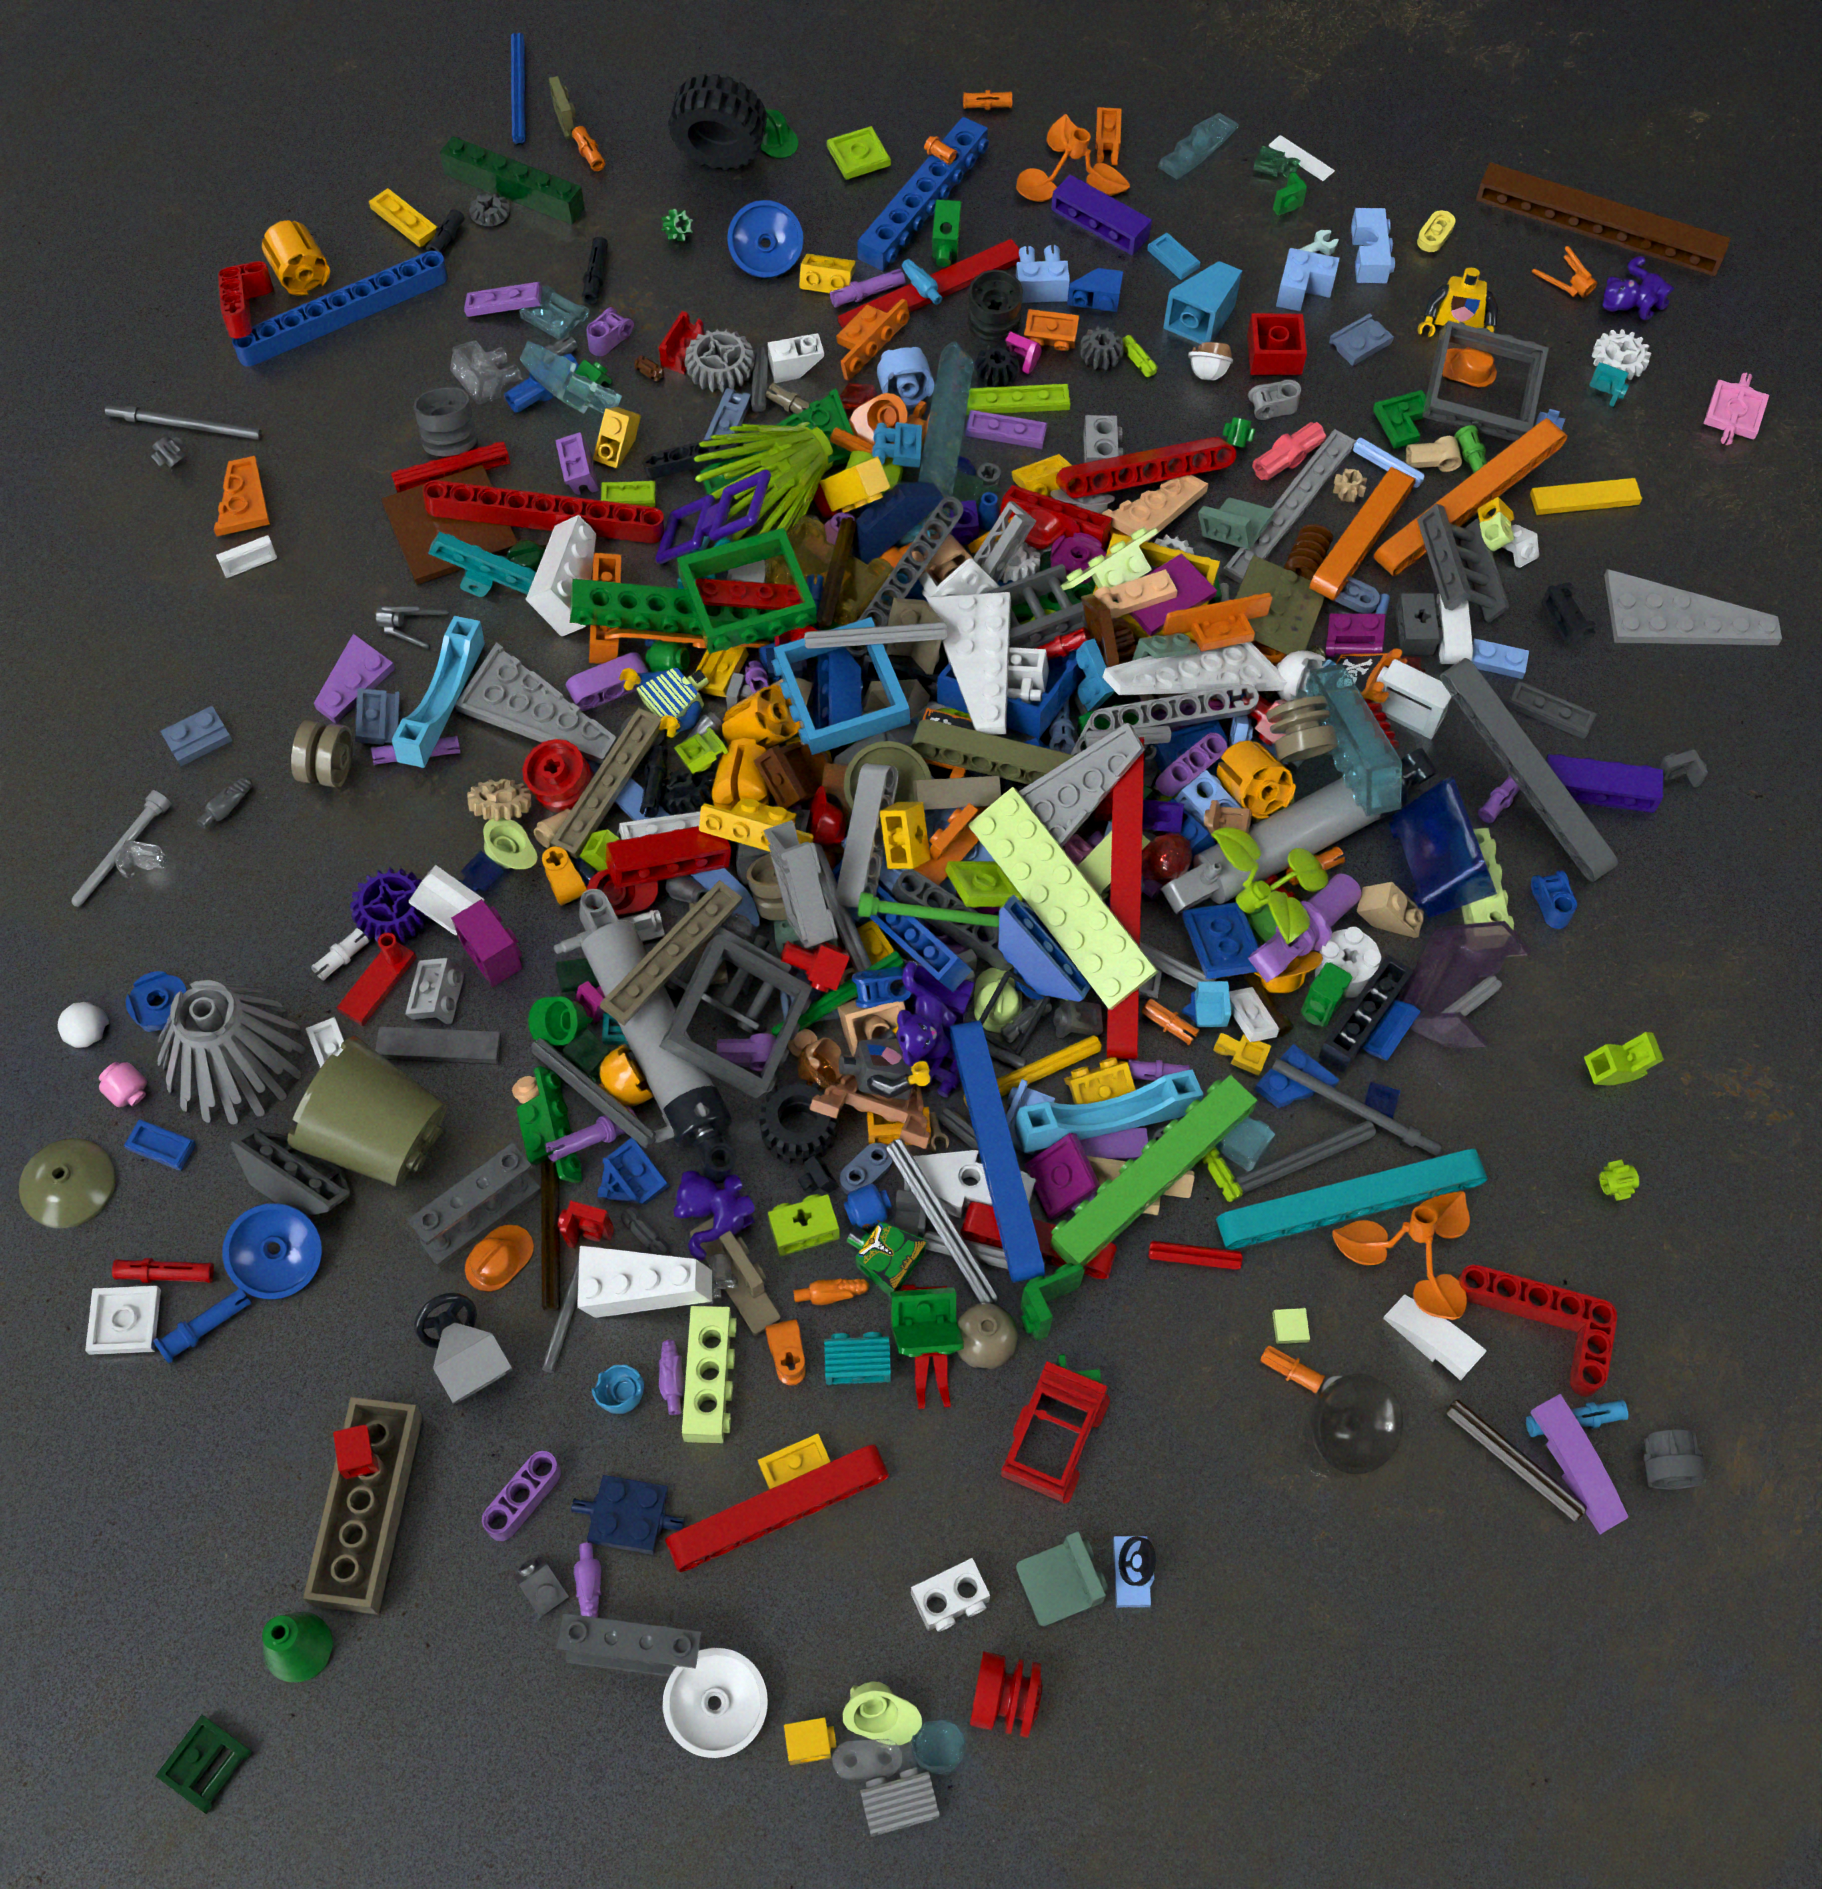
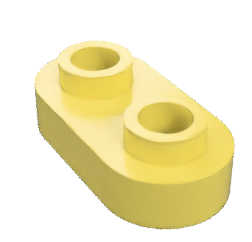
(1436, 231)

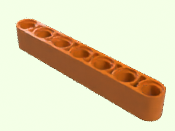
(1362, 533)

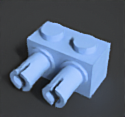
(1043, 279)

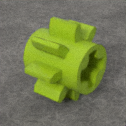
(1619, 1180)

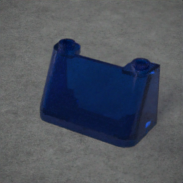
(1442, 850)

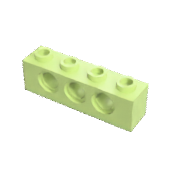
(704, 1324)

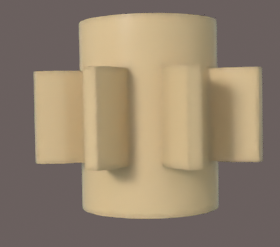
(1350, 485)

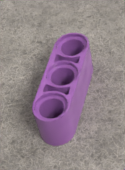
(602, 682)
(1191, 764)
(518, 1512)

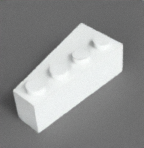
(565, 558)

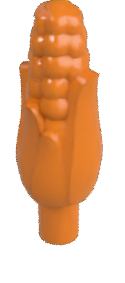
(830, 1291)

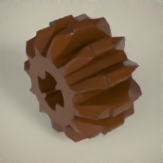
(1124, 640)

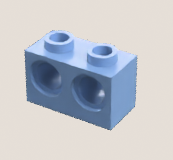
(1197, 805)

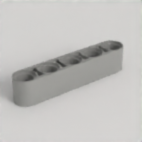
(865, 840)

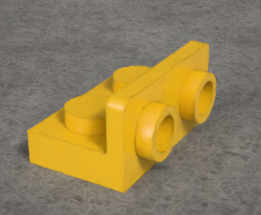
(825, 273)
(1041, 475)
(1101, 1083)

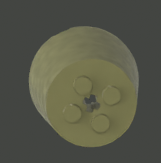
(367, 1116)

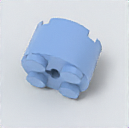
(905, 375)

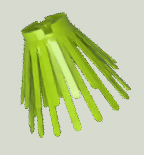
(795, 459)

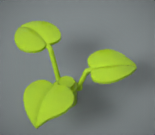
(1287, 912)

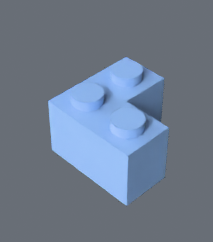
(1304, 274)

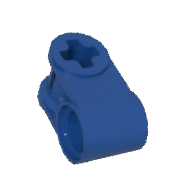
(1553, 894)
(879, 987)

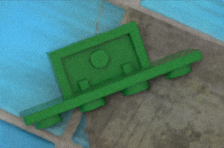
(546, 1120)

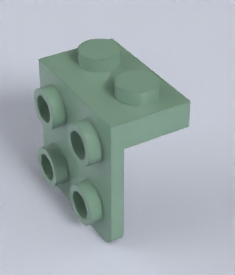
(1062, 1580)

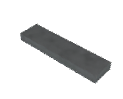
(438, 1045)

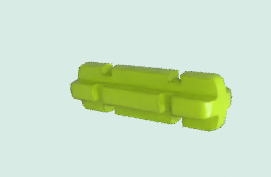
(1139, 356)
(1222, 1175)

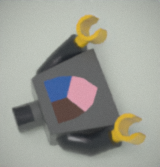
(881, 1068)

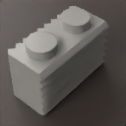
(899, 1802)

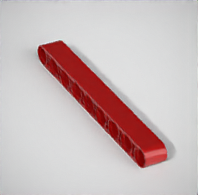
(541, 510)

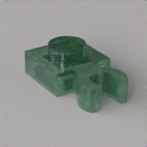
(1274, 161)
(970, 488)

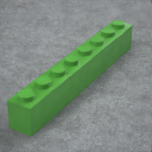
(1153, 1172)

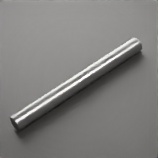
(562, 1322)

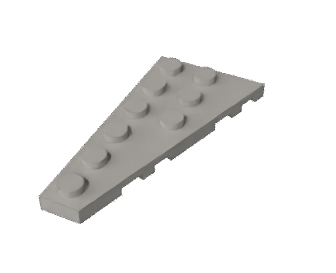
(1667, 615)
(1077, 786)

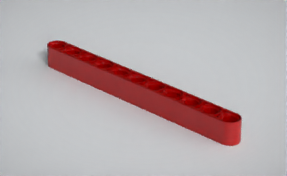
(1126, 896)

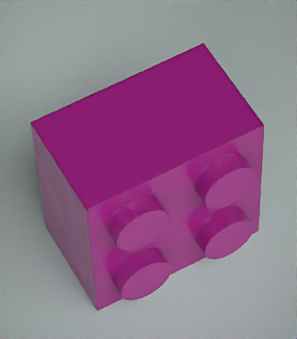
(487, 942)

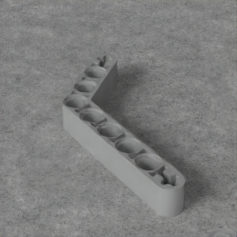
(1171, 706)

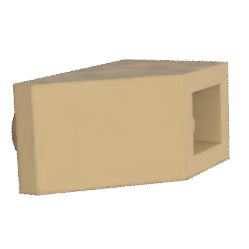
(1390, 909)

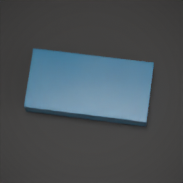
(1173, 256)

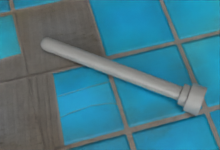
(155, 804)

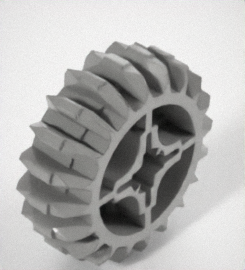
(719, 360)

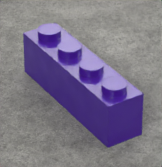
(1101, 214)
(1609, 782)

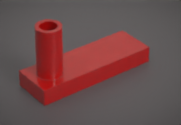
(377, 980)

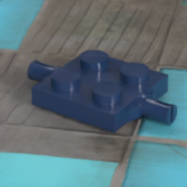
(627, 1514)

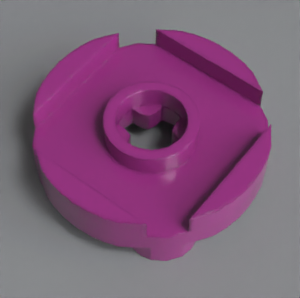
(1082, 544)

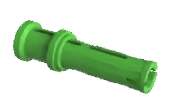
(1472, 448)

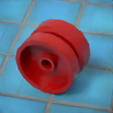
(557, 774)

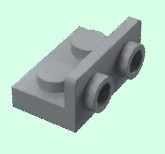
(435, 990)

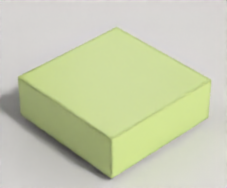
(1291, 1326)

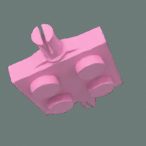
(1736, 409)

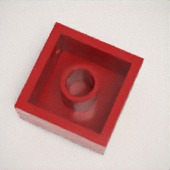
(1276, 344)

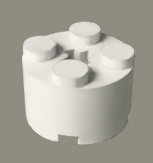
(1353, 953)

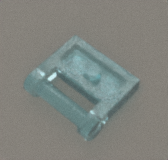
(551, 318)

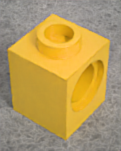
(809, 1741)

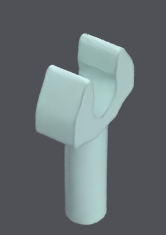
(1320, 243)

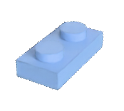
(1499, 658)

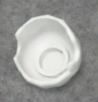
(82, 1024)

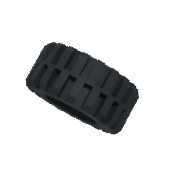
(717, 121)

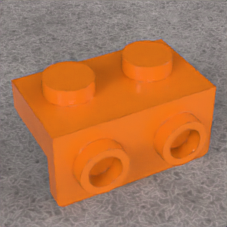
(1052, 329)

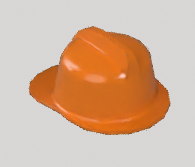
(1470, 367)
(882, 409)
(498, 1257)

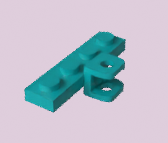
(481, 566)

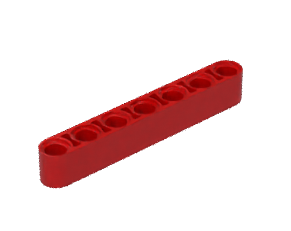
(1135, 462)
(776, 1508)

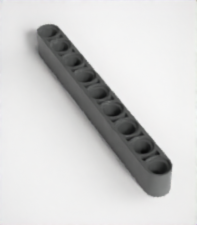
(1529, 770)

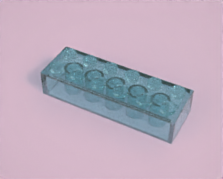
(1363, 750)

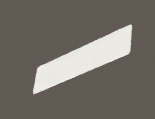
(1307, 161)

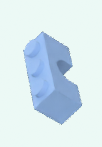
(1373, 259)

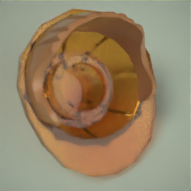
(820, 1063)

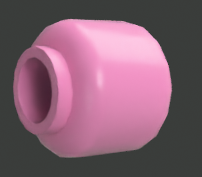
(122, 1084)

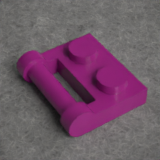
(1355, 634)

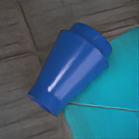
(988, 511)

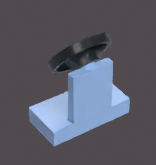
(1133, 1570)

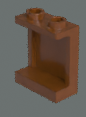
(792, 773)

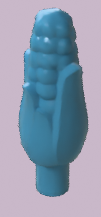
(923, 282)

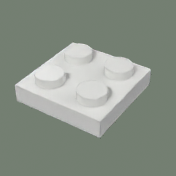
(123, 1320)

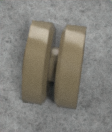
(322, 753)
(765, 889)

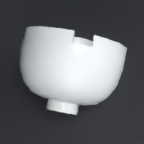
(1296, 671)

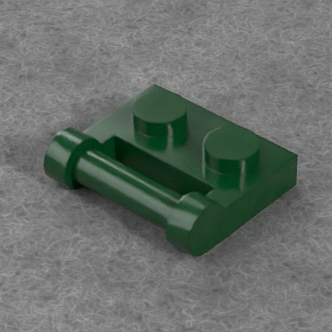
(194, 1757)

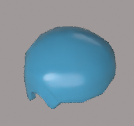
(618, 1389)

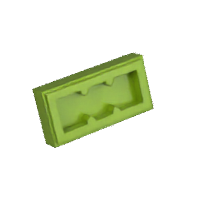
(634, 492)

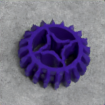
(372, 907)

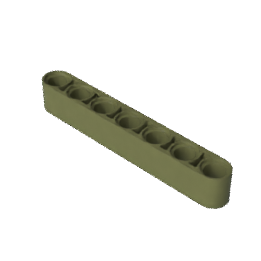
(985, 752)

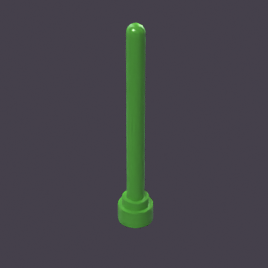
(871, 905)

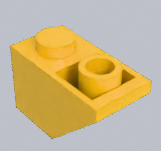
(616, 436)

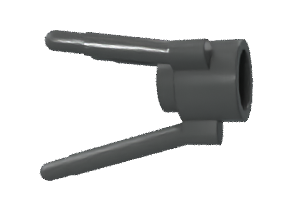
(393, 616)

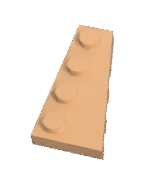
(1159, 506)

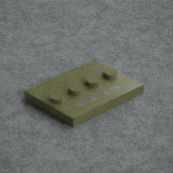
(1291, 609)

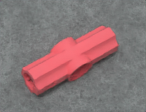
(1289, 451)

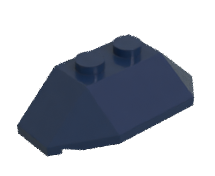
(893, 517)

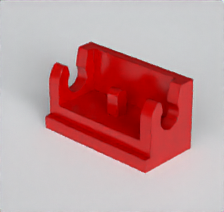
(674, 345)

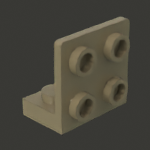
(914, 612)

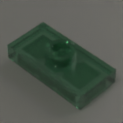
(574, 973)

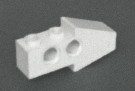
(946, 1177)

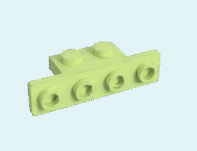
(1120, 566)

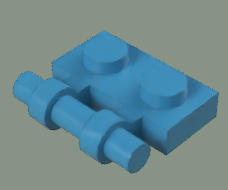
(906, 446)

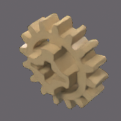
(499, 799)

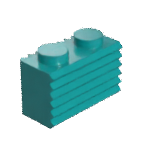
(857, 1359)

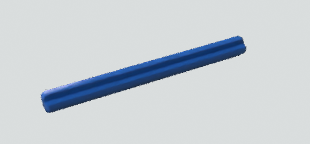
(518, 88)

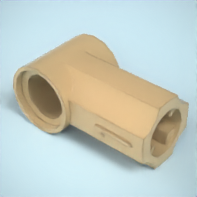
(1441, 454)

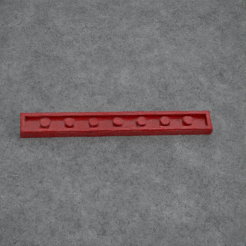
(948, 279)

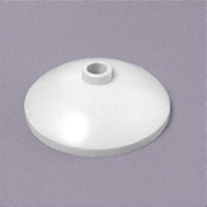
(742, 1707)

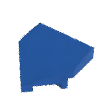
(631, 1175)

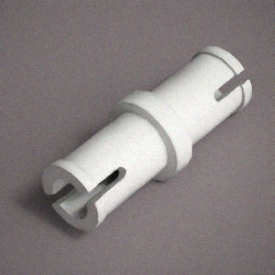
(340, 954)

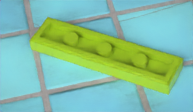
(1019, 399)

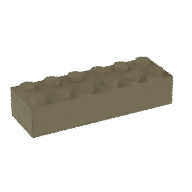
(364, 1512)

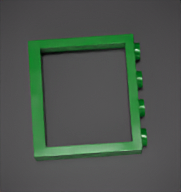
(735, 555)

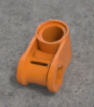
(786, 1347)

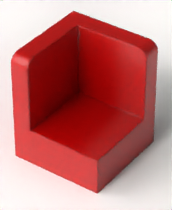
(354, 1452)

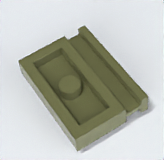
(564, 110)

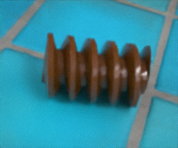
(1309, 550)

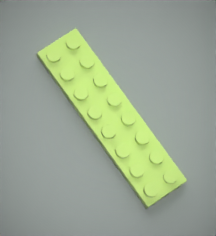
(1063, 898)

